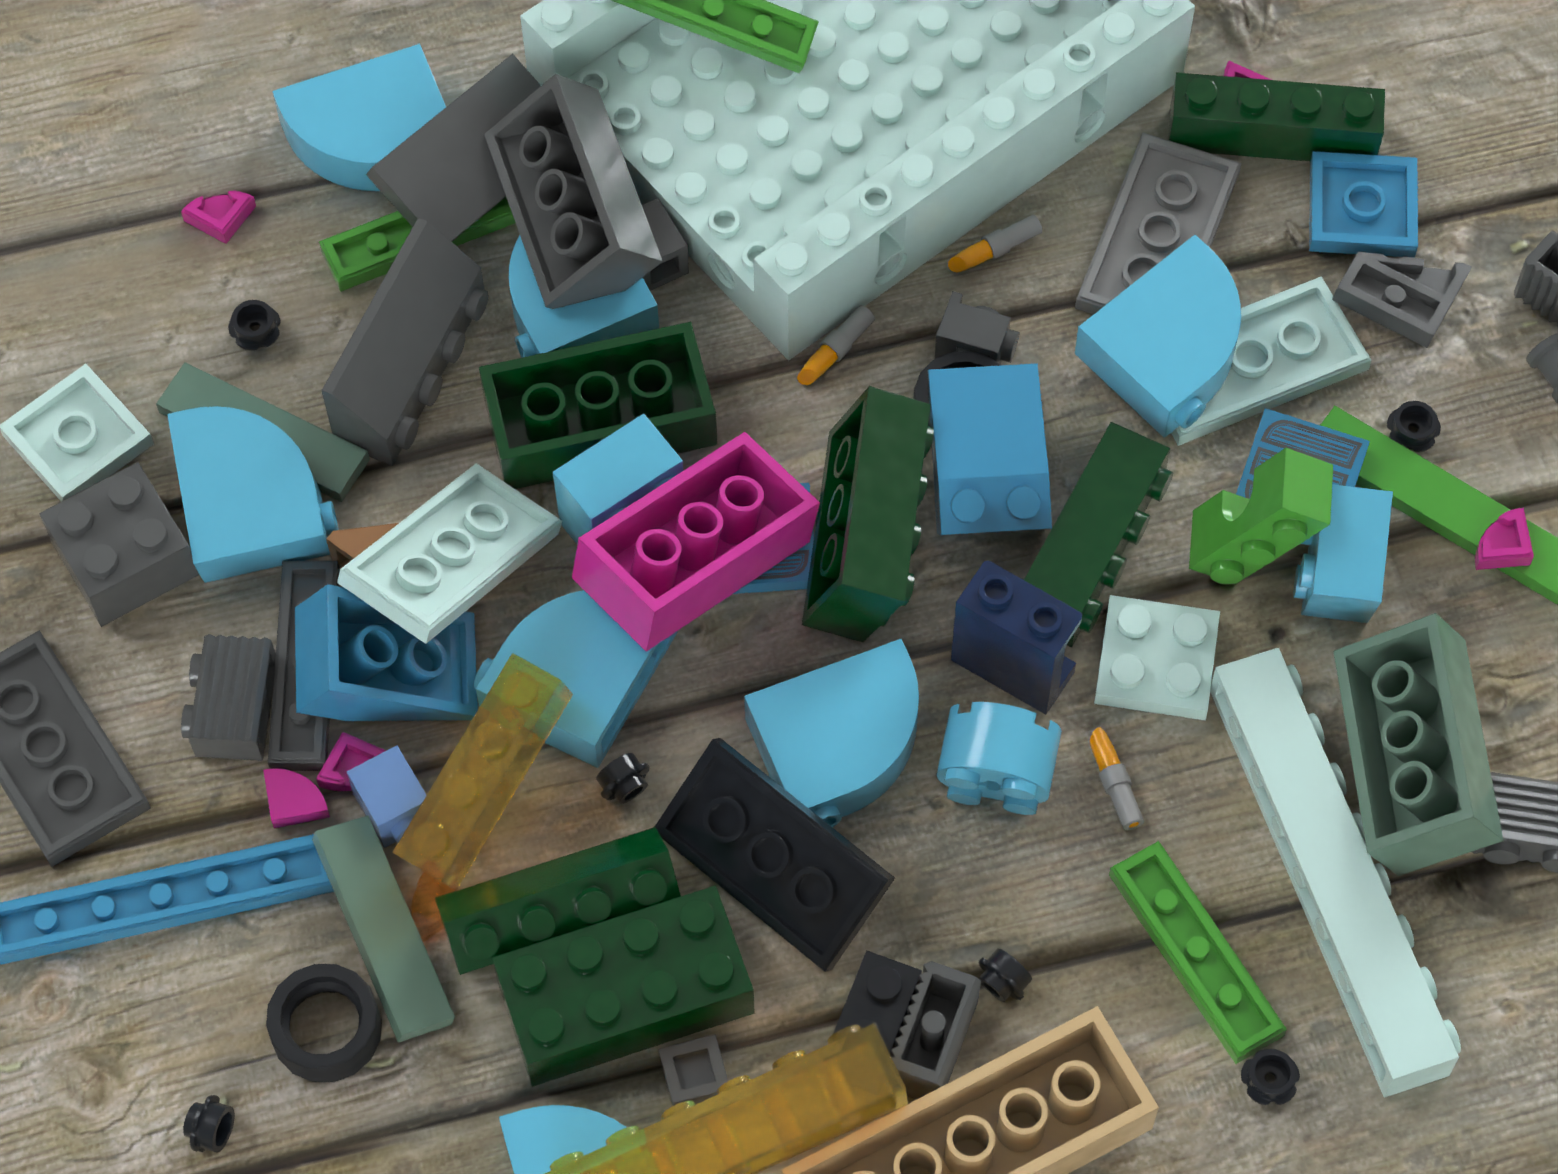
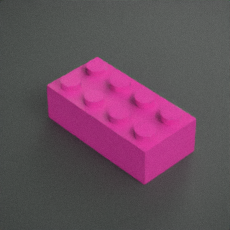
(694, 540)

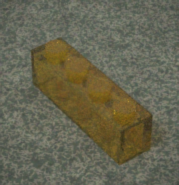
(483, 772)

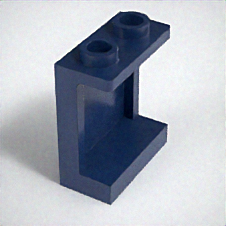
(1014, 636)

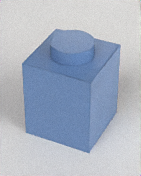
(387, 793)

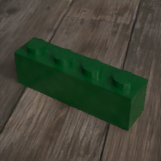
(1274, 117)
(1100, 521)
(556, 898)

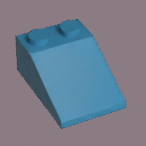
(989, 450)
(371, 669)

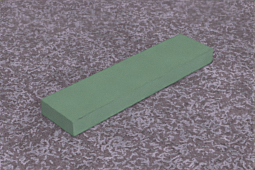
(331, 459)
(383, 928)

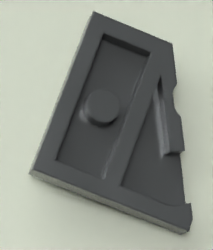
(1401, 293)

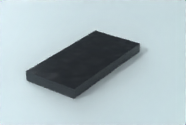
(773, 854)

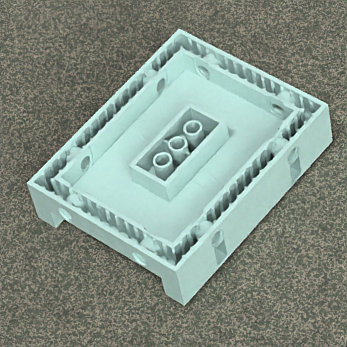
(875, 154)

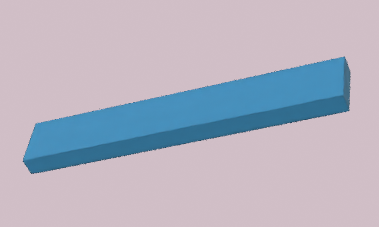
(160, 898)

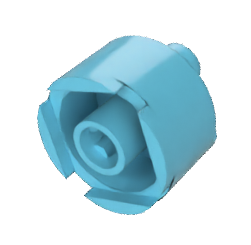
(998, 756)

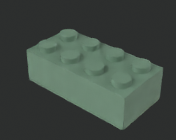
(1417, 745)

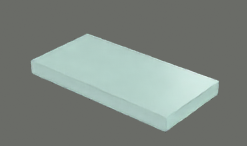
(1282, 353)
(449, 553)

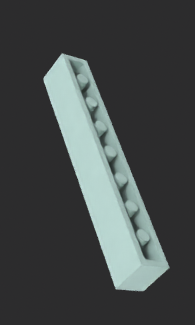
(1333, 873)

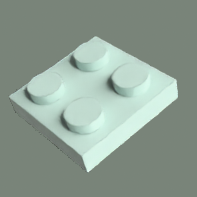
(76, 434)
(1157, 657)

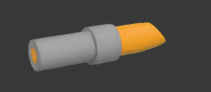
(996, 244)
(836, 345)
(1115, 780)

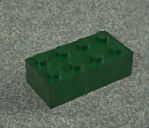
(571, 398)
(868, 515)
(624, 985)

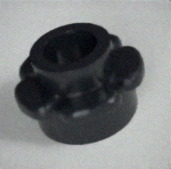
(251, 314)
(1417, 415)
(623, 778)
(1004, 976)
(1275, 1063)
(209, 1125)

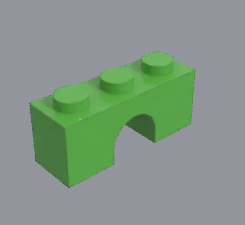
(1242, 535)

